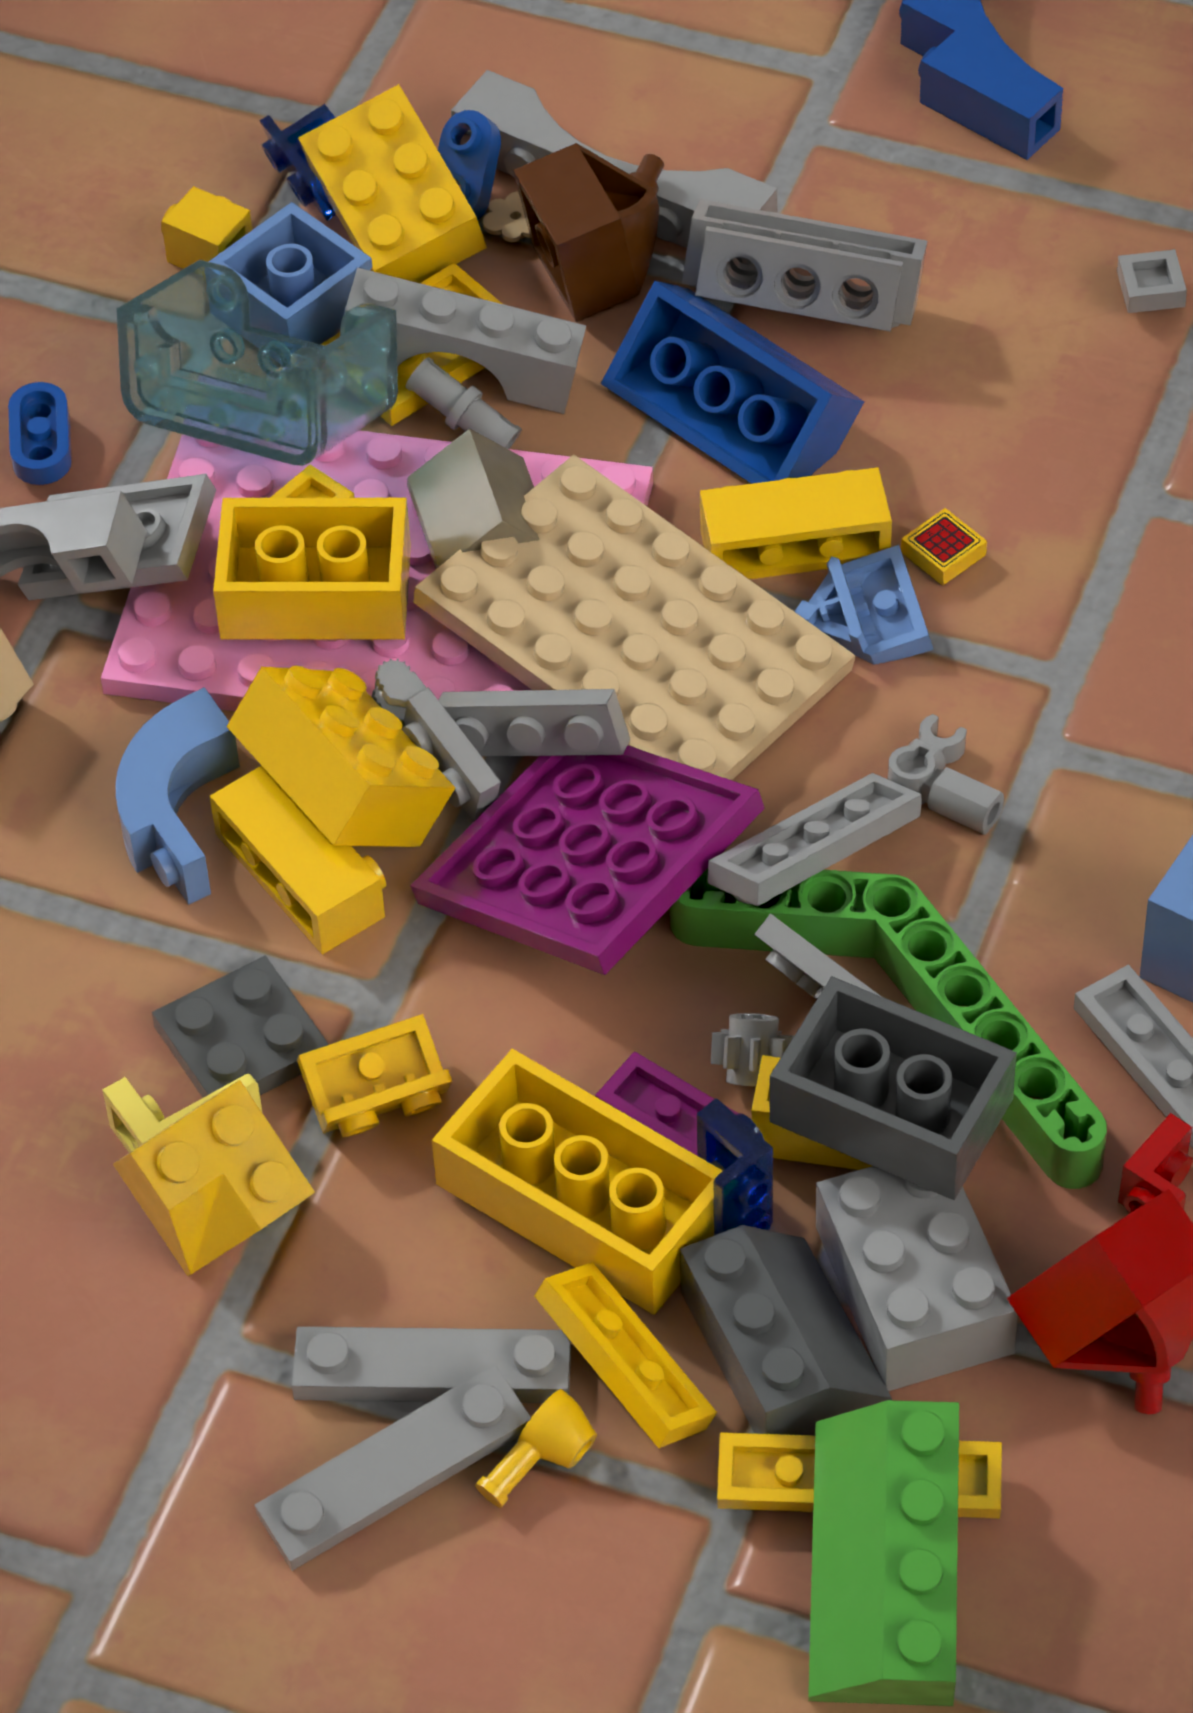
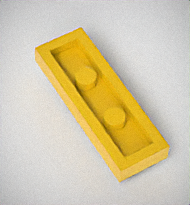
(625, 1354)

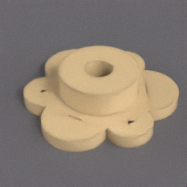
(506, 218)

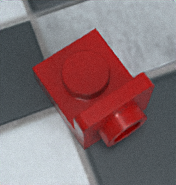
(1157, 1165)

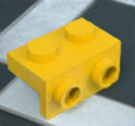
(374, 1075)

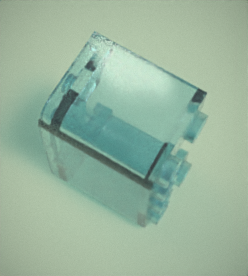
(210, 375)

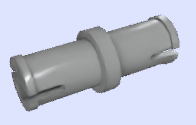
(461, 404)

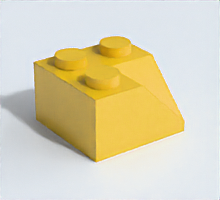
(213, 1178)

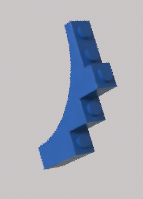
(978, 77)

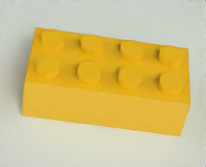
(577, 1178)

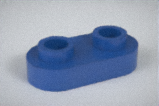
(474, 162)
(39, 433)

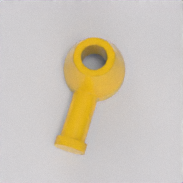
(554, 1433)

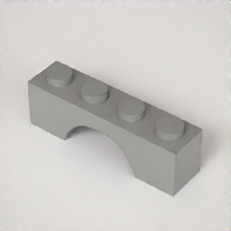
(523, 349)
(87, 536)

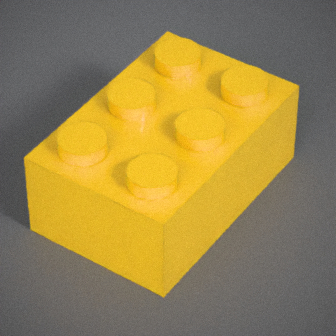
(393, 188)
(313, 568)
(341, 756)

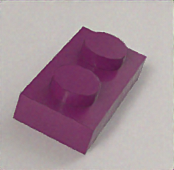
(656, 1099)

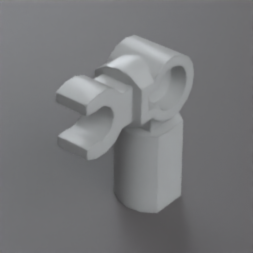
(945, 790)

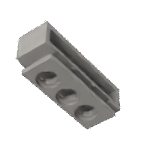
(824, 249)

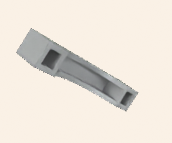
(532, 133)

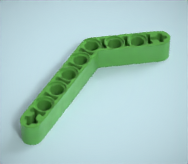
(936, 973)

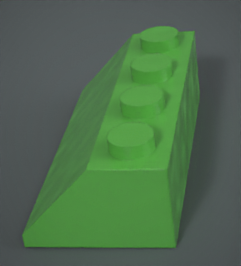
(885, 1555)

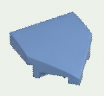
(870, 608)

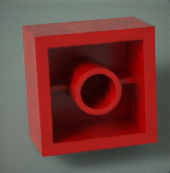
(1120, 1300)

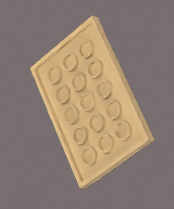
(637, 607)

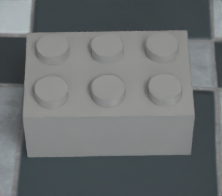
(914, 1275)

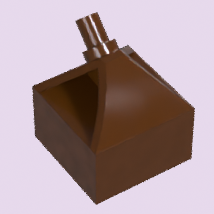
(591, 225)

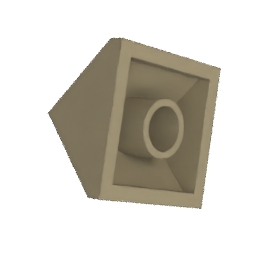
(470, 496)

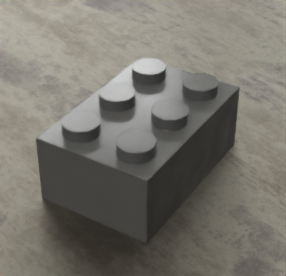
(892, 1087)

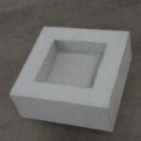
(1151, 281)

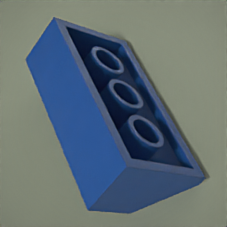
(729, 388)

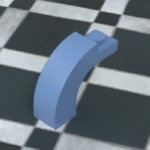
(158, 771)

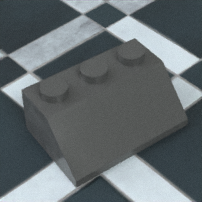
(777, 1330)

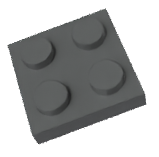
(239, 1028)

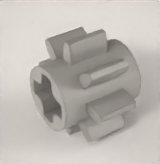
(744, 1044)

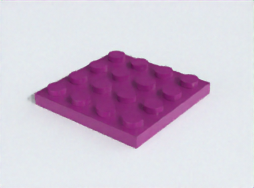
(587, 852)

